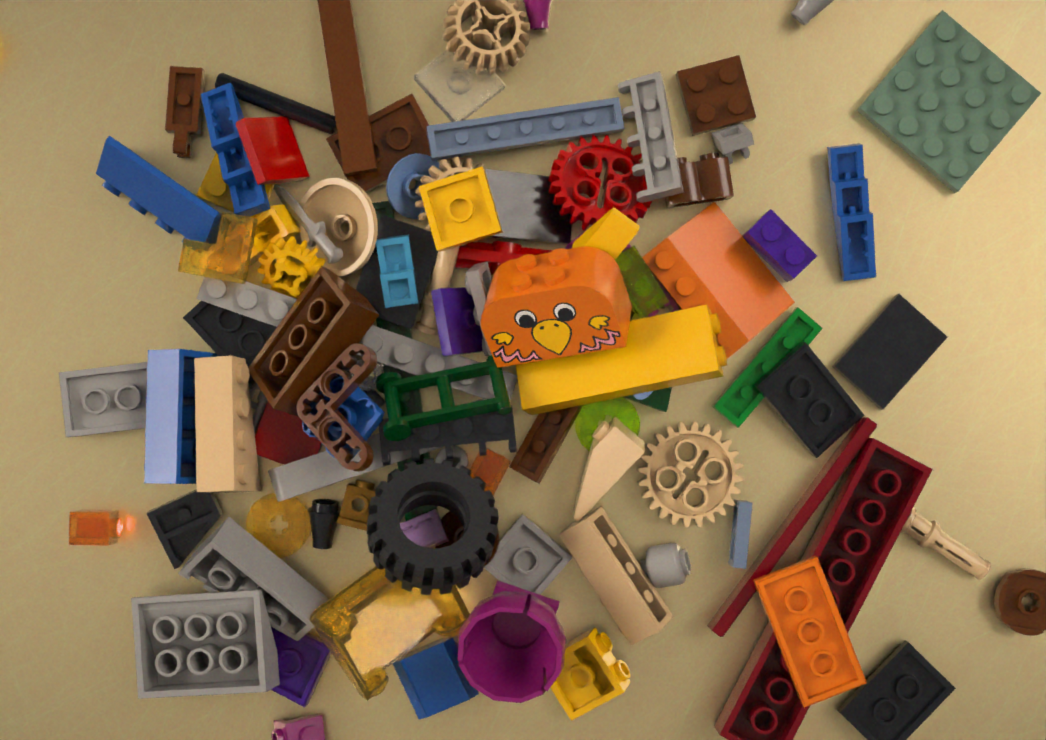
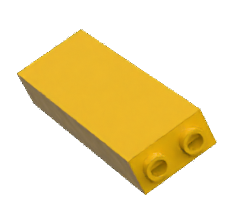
(658, 355)

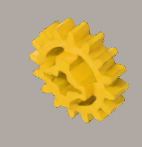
(293, 268)

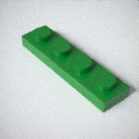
(742, 395)

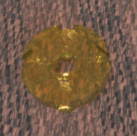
(292, 511)

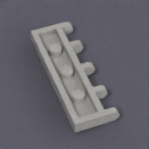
(654, 137)

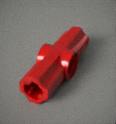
(493, 253)

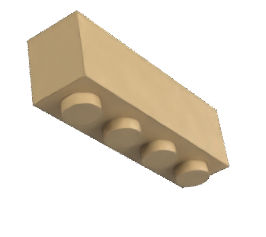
(616, 576)

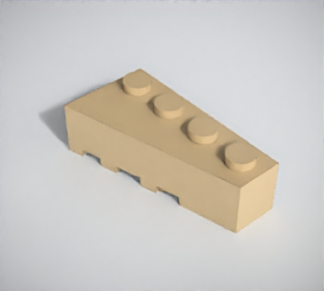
(224, 427)

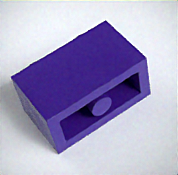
(779, 246)

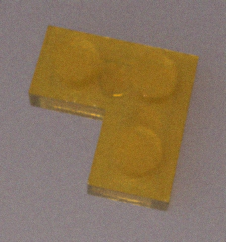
(229, 257)

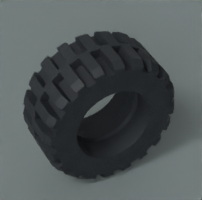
(436, 486)

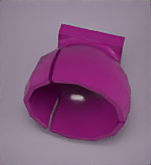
(512, 645)

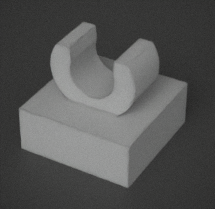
(733, 139)

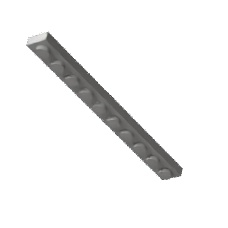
(389, 347)

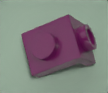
(302, 728)

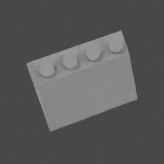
(203, 644)

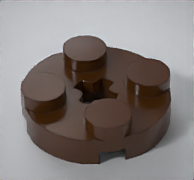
(1009, 596)

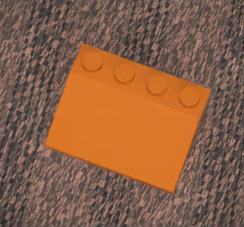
(717, 268)

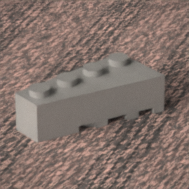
(238, 561)

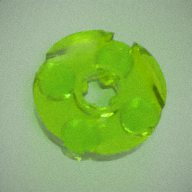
(591, 413)

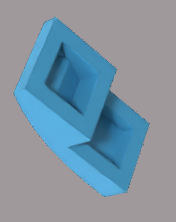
(397, 271)

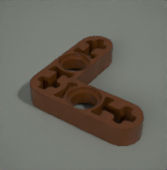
(328, 411)

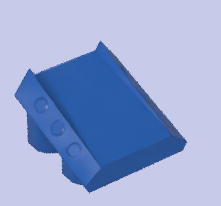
(357, 409)
(434, 677)

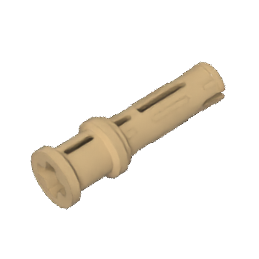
(441, 278)
(930, 535)

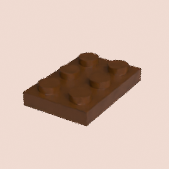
(396, 134)

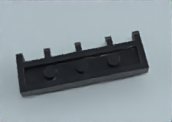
(461, 431)

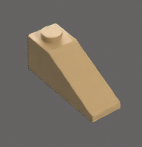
(610, 456)

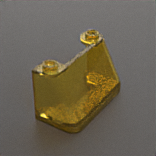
(379, 623)

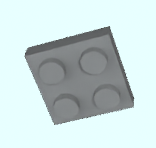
(528, 557)

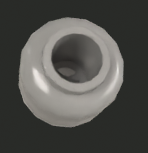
(666, 565)

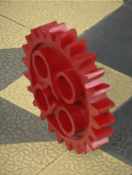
(572, 179)

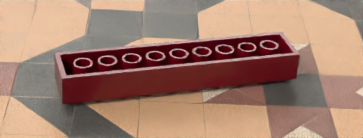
(851, 550)

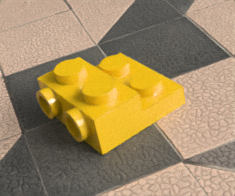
(589, 674)

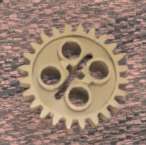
(714, 491)

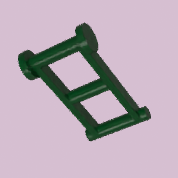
(392, 383)

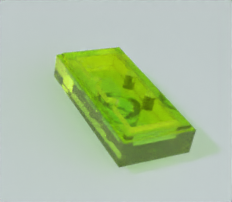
(640, 283)

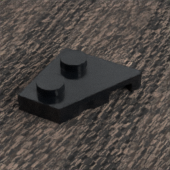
(184, 523)

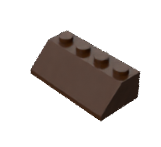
(310, 339)

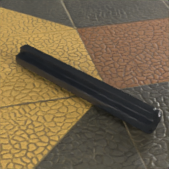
(279, 104)

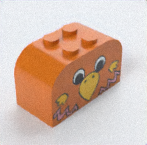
(555, 306)

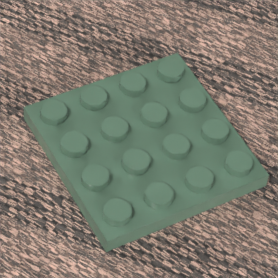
(949, 101)

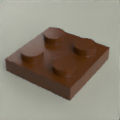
(715, 95)

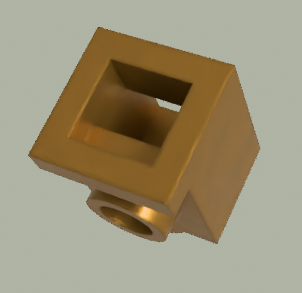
(349, 515)

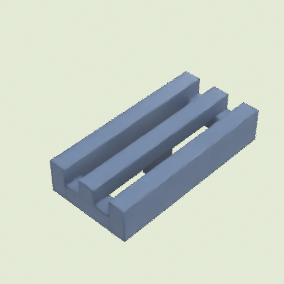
(740, 534)

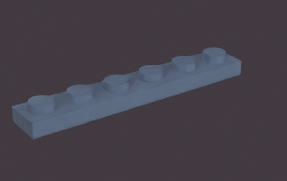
(524, 128)

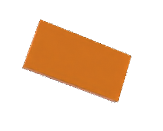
(810, 631)

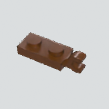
(184, 107)

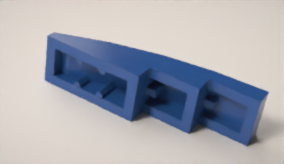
(221, 114)
(851, 212)

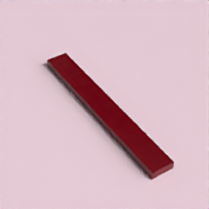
(792, 525)

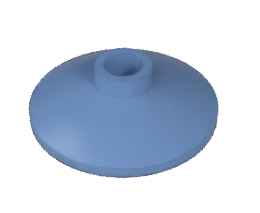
(398, 181)

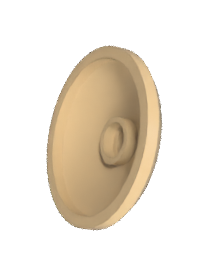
(342, 205)

